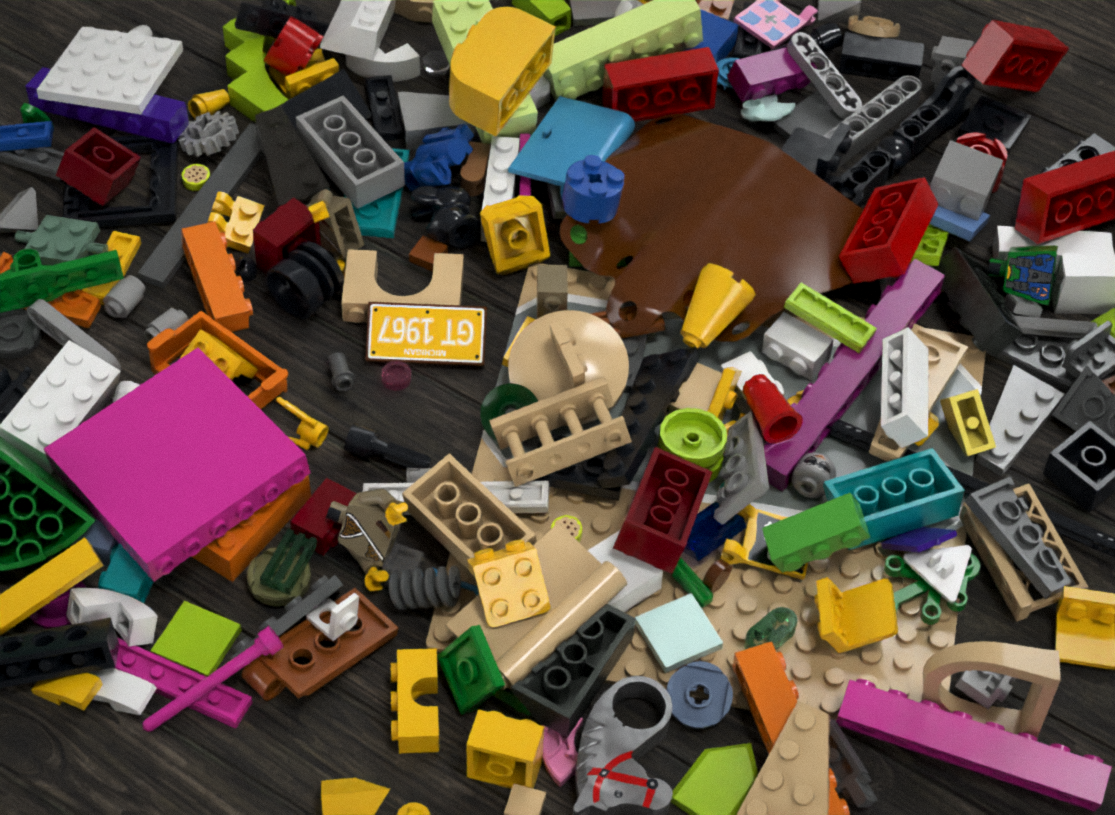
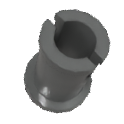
(342, 377)

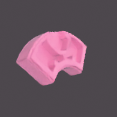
(560, 754)

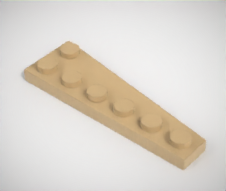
(943, 361)

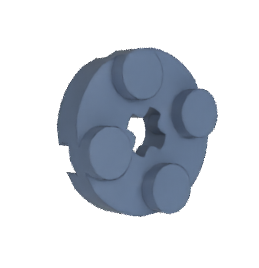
(715, 685)

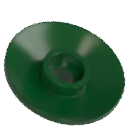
(500, 400)

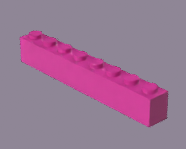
(974, 745)

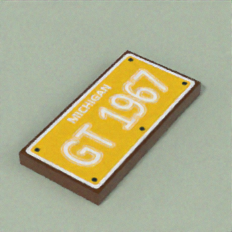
(426, 334)

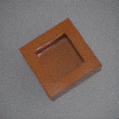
(424, 252)

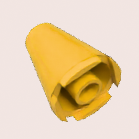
(714, 305)

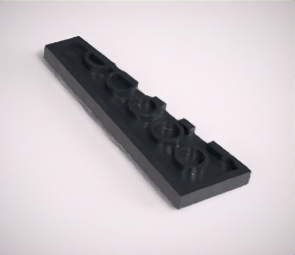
(645, 409)

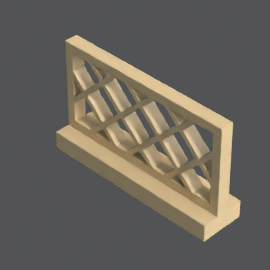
(1001, 566)

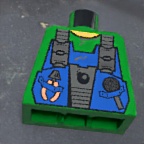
(1027, 272)

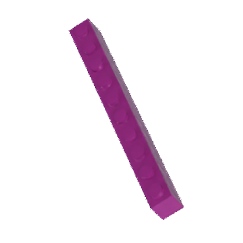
(851, 372)

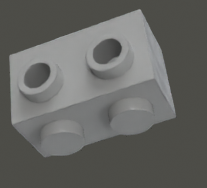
(948, 55)

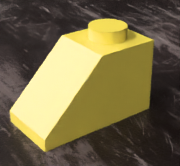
(968, 422)

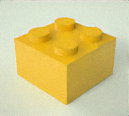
(504, 750)

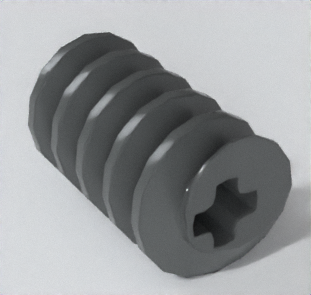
(427, 590)

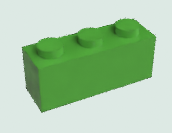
(816, 533)

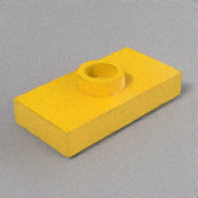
(724, 395)

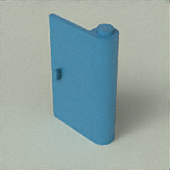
(569, 135)

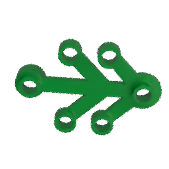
(921, 586)

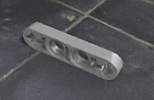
(805, 50)
(63, 330)

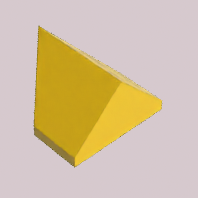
(351, 797)

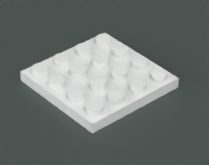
(110, 70)

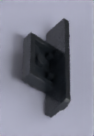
(273, 15)

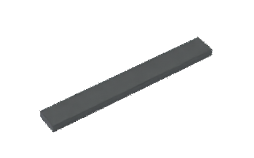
(226, 178)

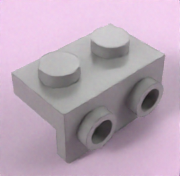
(985, 686)

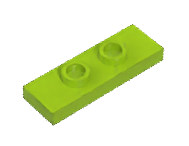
(830, 317)

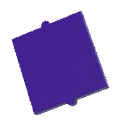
(919, 539)

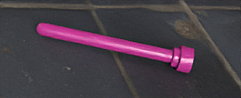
(266, 643)

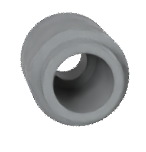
(124, 297)
(170, 319)

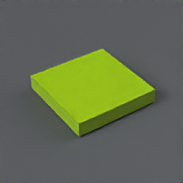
(197, 639)

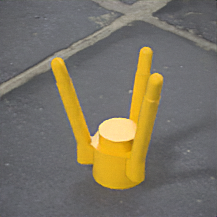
(310, 430)

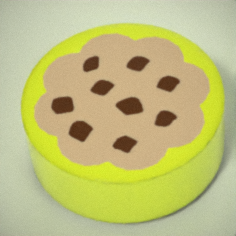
(195, 176)
(571, 524)

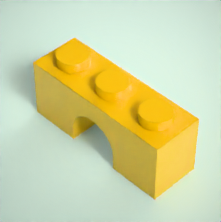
(416, 724)

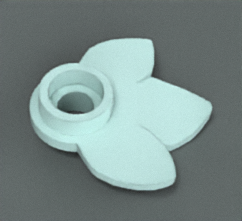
(766, 109)

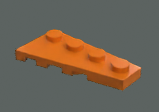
(75, 305)

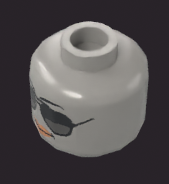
(811, 474)

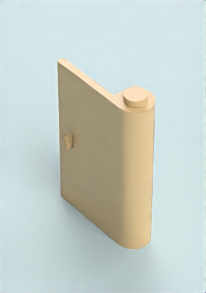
(576, 591)

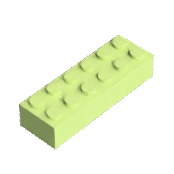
(452, 22)
(640, 33)

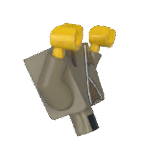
(337, 225)
(369, 530)

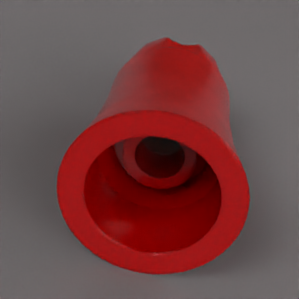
(773, 412)

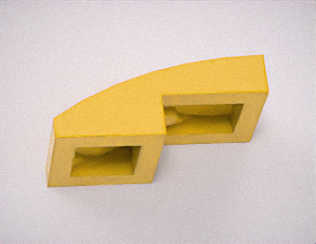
(73, 689)

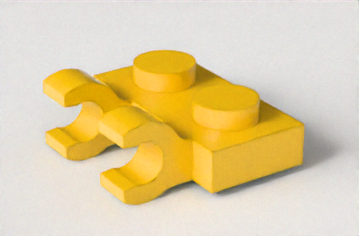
(243, 218)

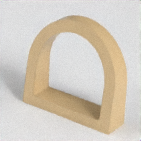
(1017, 661)

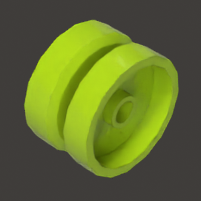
(695, 437)

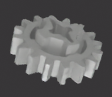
(208, 134)

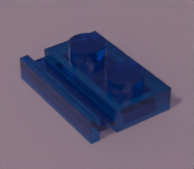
(709, 534)

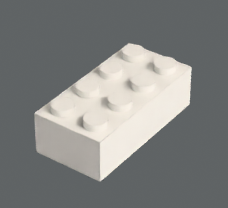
(60, 399)

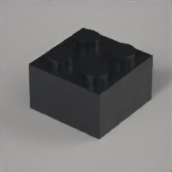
(1084, 466)

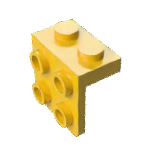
(313, 73)
(510, 583)
(855, 615)

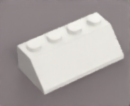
(358, 27)

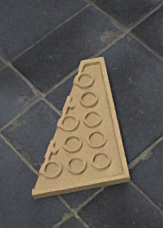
(796, 769)

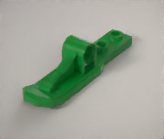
(30, 280)

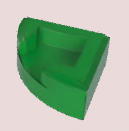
(31, 114)

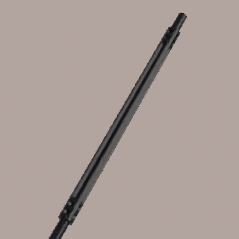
(1062, 524)

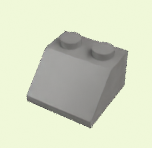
(965, 180)

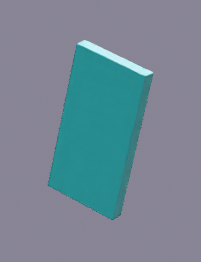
(381, 215)

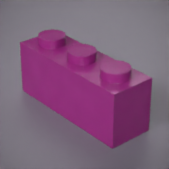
(766, 75)

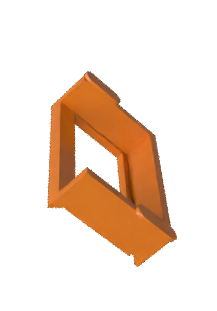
(171, 344)

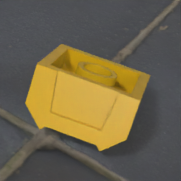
(515, 234)

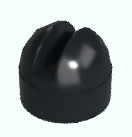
(250, 269)

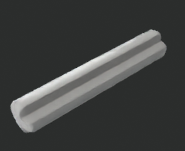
(1054, 327)

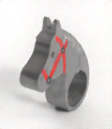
(606, 765)

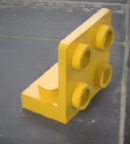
(221, 355)
(1086, 628)

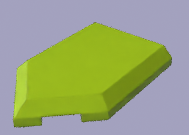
(717, 781)

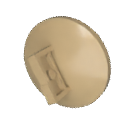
(567, 352)

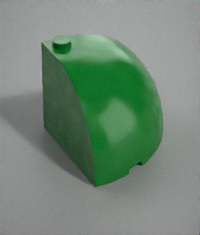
(35, 511)

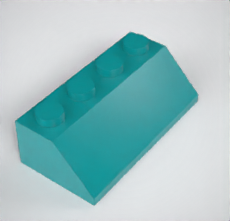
(901, 494)

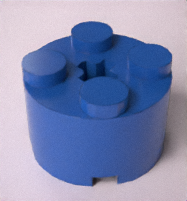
(592, 190)

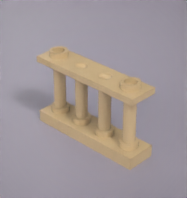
(553, 413)

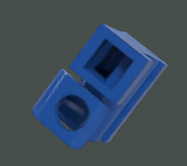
(435, 156)

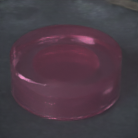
(396, 375)

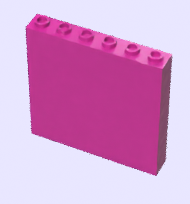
(177, 463)

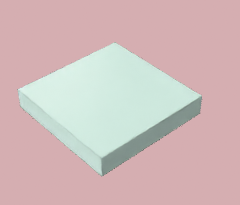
(678, 633)

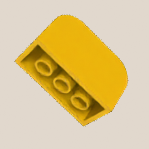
(498, 66)

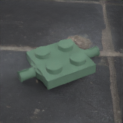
(62, 239)

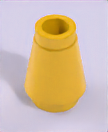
(208, 102)

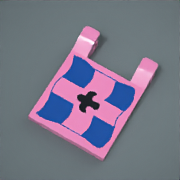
(773, 22)

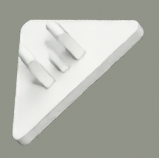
(941, 568)

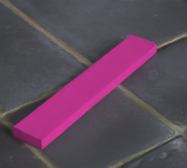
(173, 680)

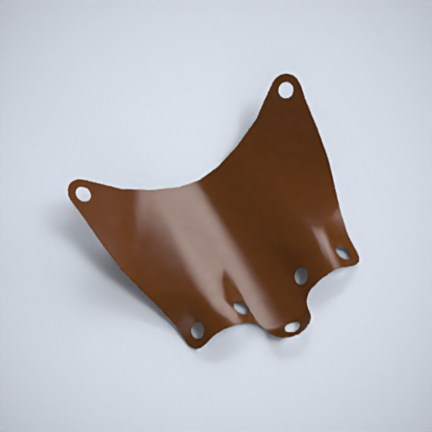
(717, 199)

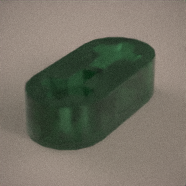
(767, 626)

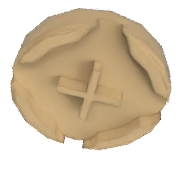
(873, 26)

